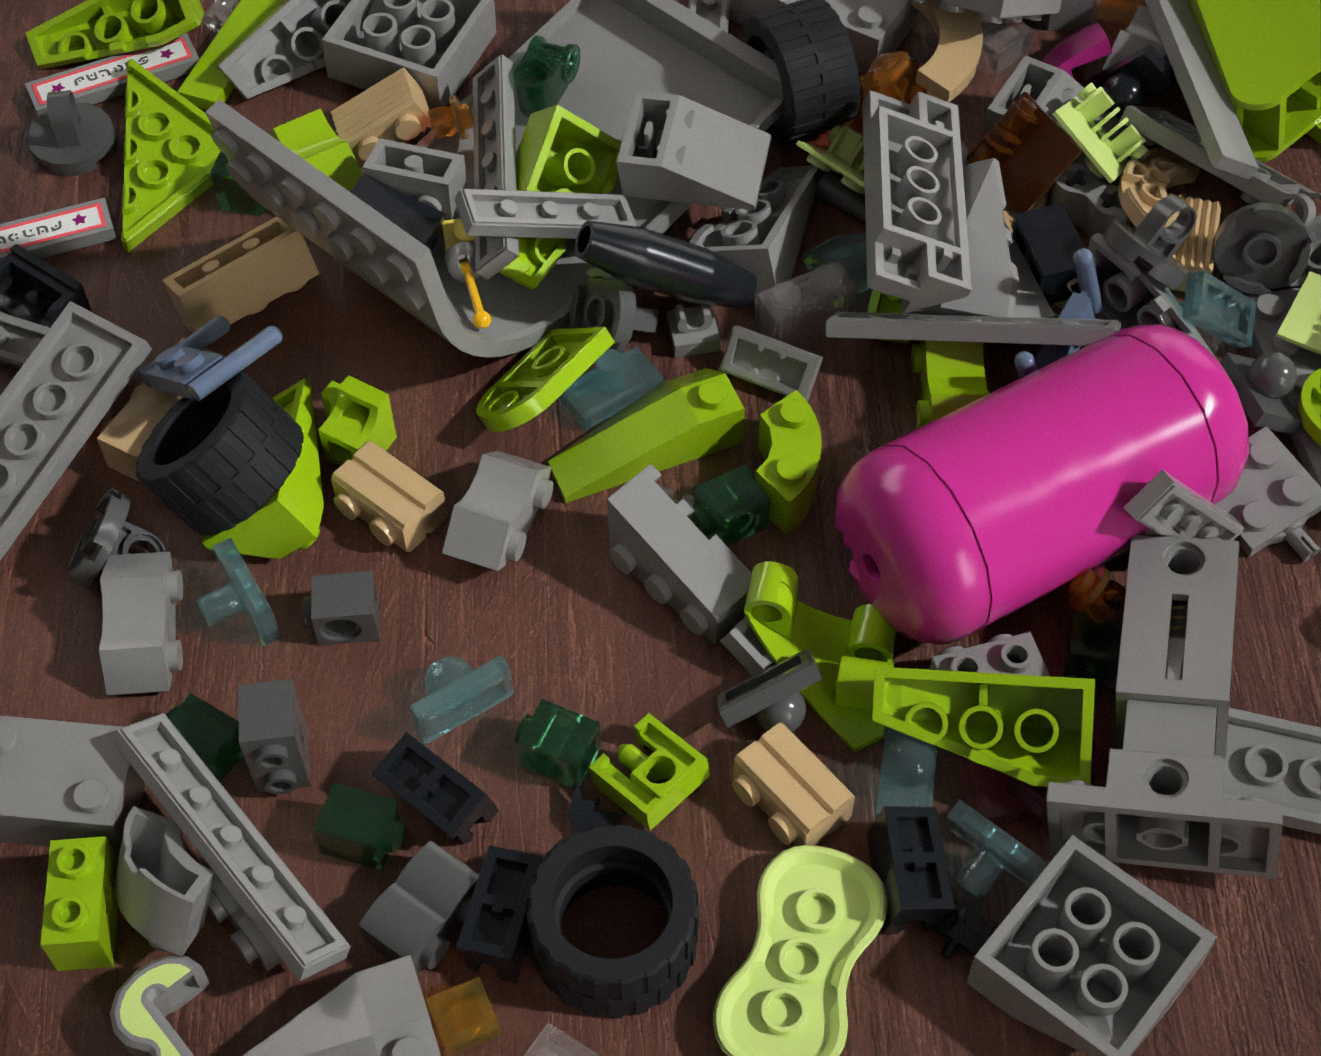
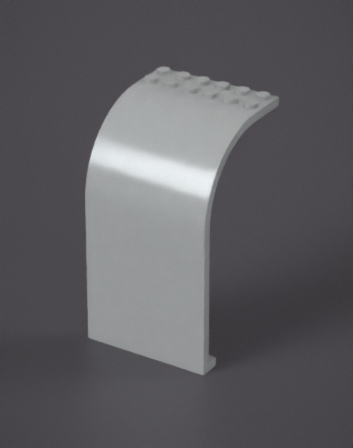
(622, 50)

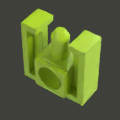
(671, 760)

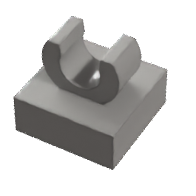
(692, 330)

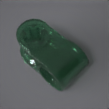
(544, 74)

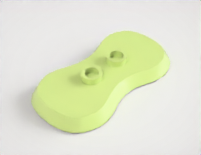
(813, 925)

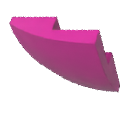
(1079, 48)

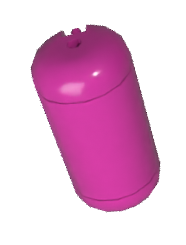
(1036, 480)

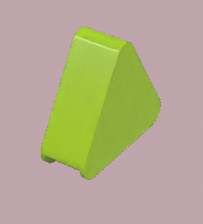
(1268, 66)

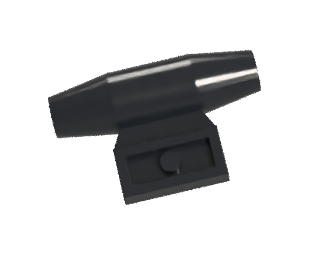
(665, 264)

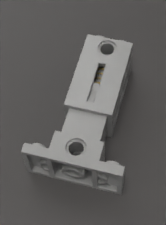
(1171, 720)

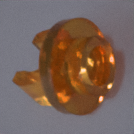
(452, 119)
(1089, 593)

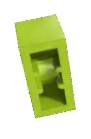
(80, 904)

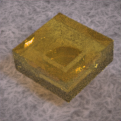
(463, 1016)

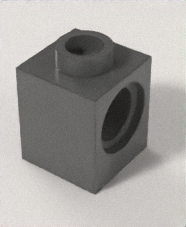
(343, 608)

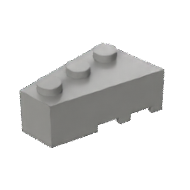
(675, 558)

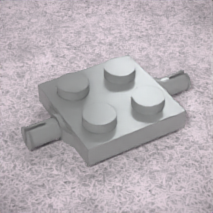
(1273, 498)

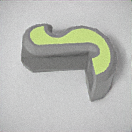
(148, 998)

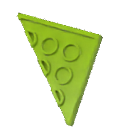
(164, 154)

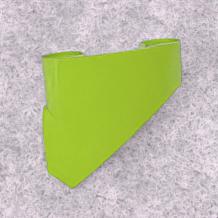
(841, 647)

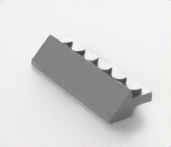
(915, 200)

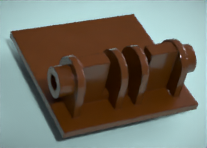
(1029, 152)

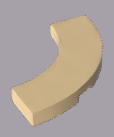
(957, 52)
(1147, 180)

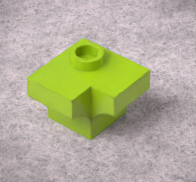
(354, 417)

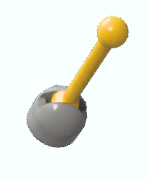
(465, 273)

